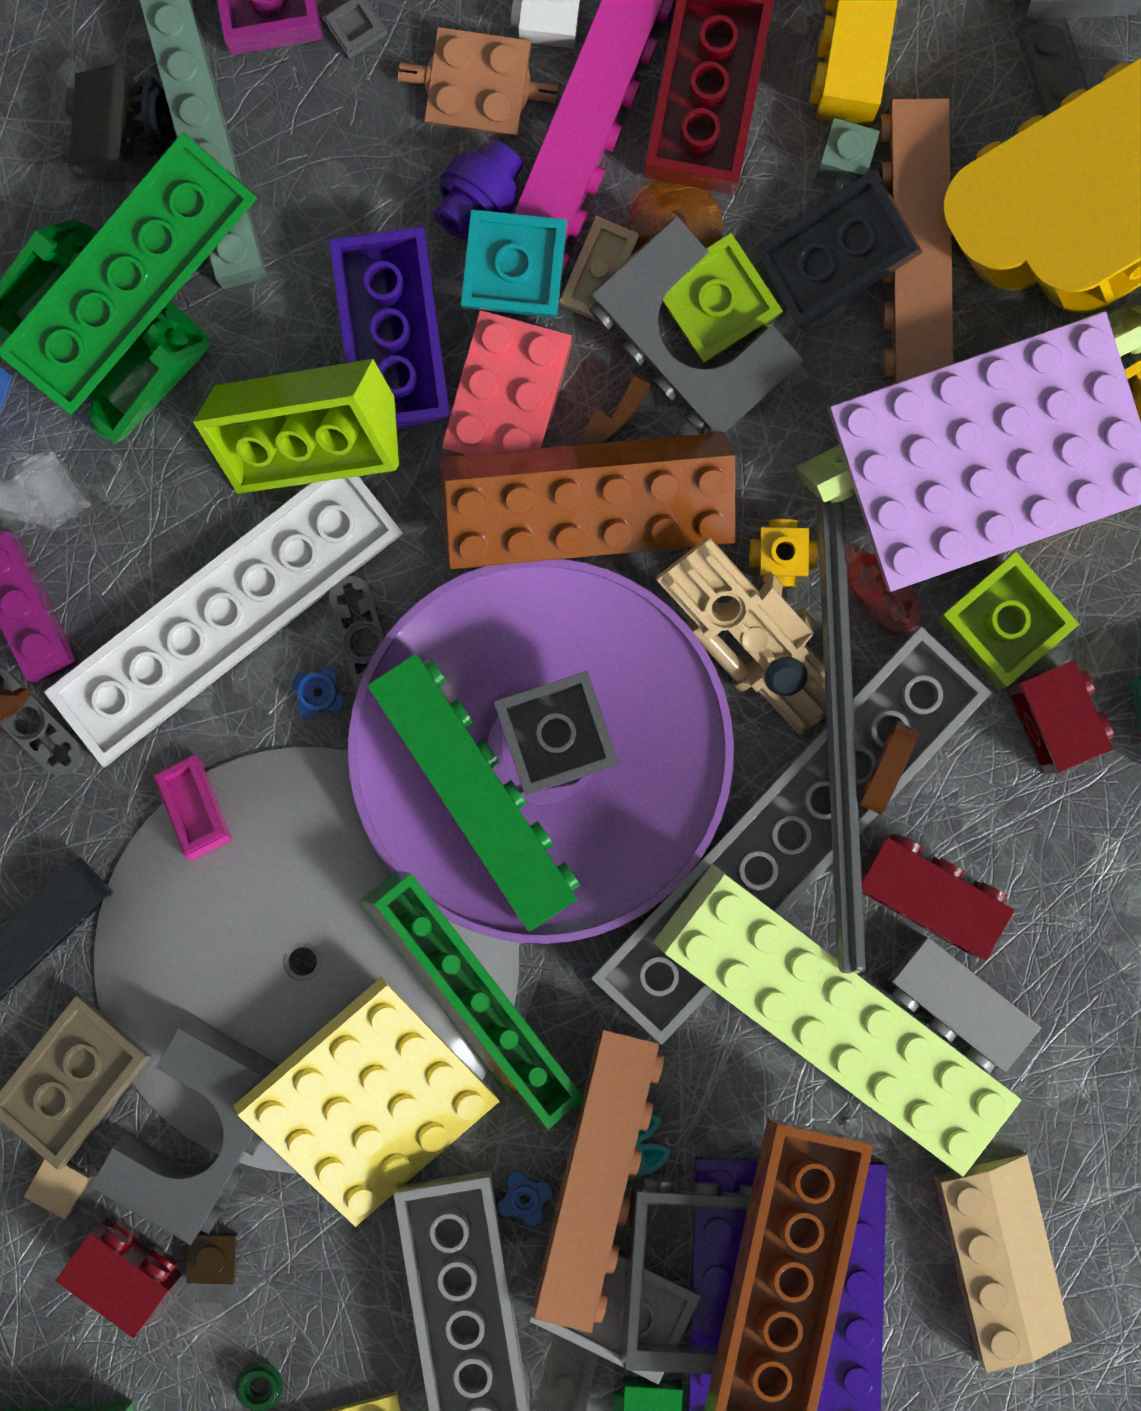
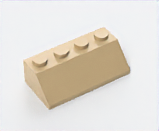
(1003, 1262)

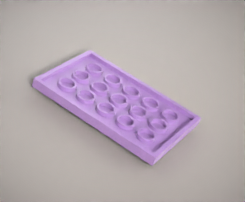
(993, 451)

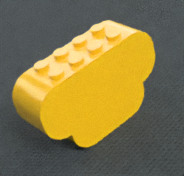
(1060, 199)

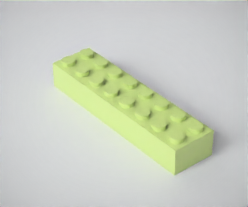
(836, 1020)

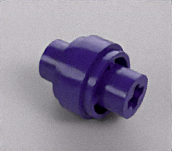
(477, 183)

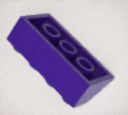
(392, 318)

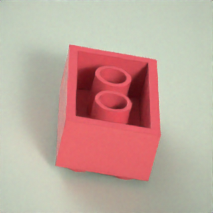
(507, 387)

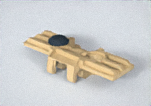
(761, 621)

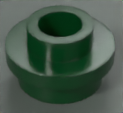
(253, 1400)

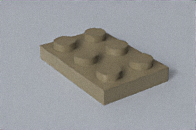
(70, 1082)

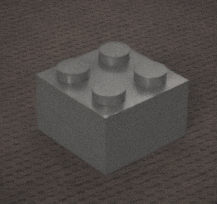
(556, 733)

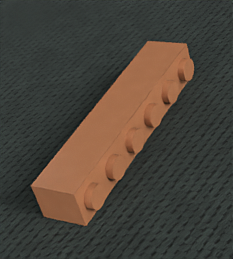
(922, 288)
(595, 1181)

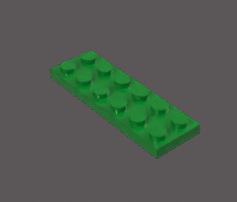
(127, 273)

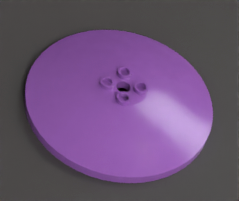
(619, 830)

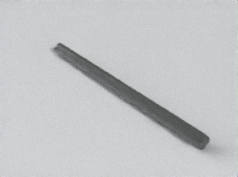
(841, 738)

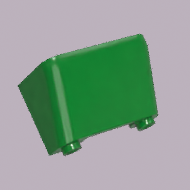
(146, 369)

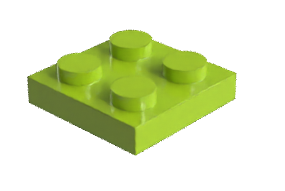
(720, 301)

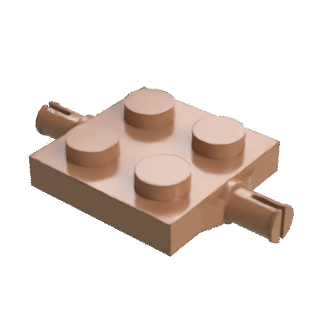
(478, 82)

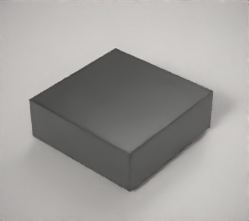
(354, 26)

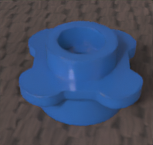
(305, 687)
(518, 1186)

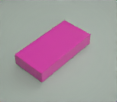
(192, 807)

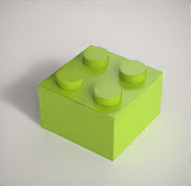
(1007, 621)

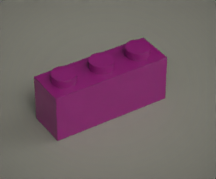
(29, 616)

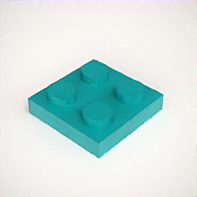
(514, 263)

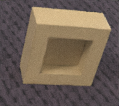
(58, 1189)

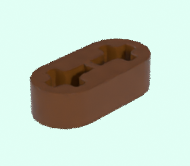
(888, 767)

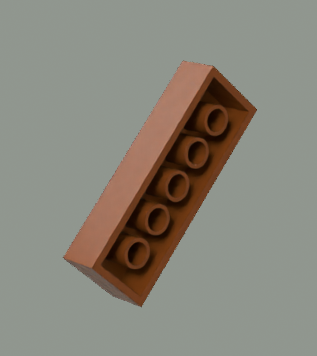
(587, 500)
(789, 1270)

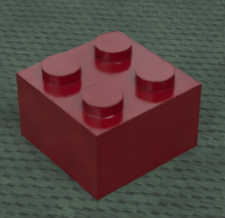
(1061, 717)
(120, 1276)

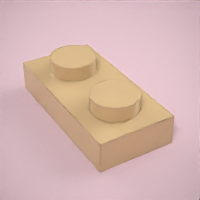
(600, 256)

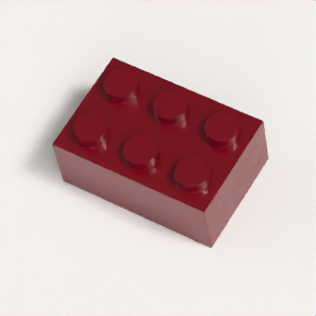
(935, 895)

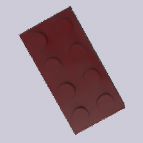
(708, 93)

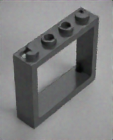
(658, 1356)

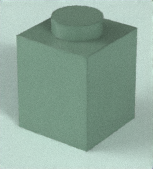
(847, 152)

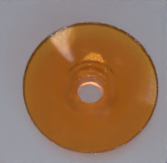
(664, 198)

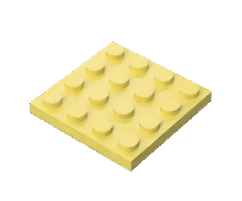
(366, 1102)

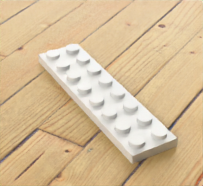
(221, 614)

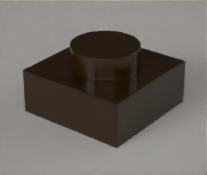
(212, 1259)

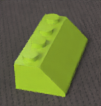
(302, 426)

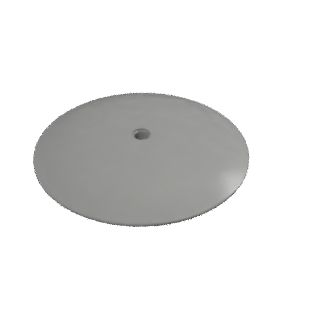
(224, 930)

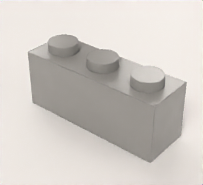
(962, 1005)

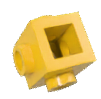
(764, 557)

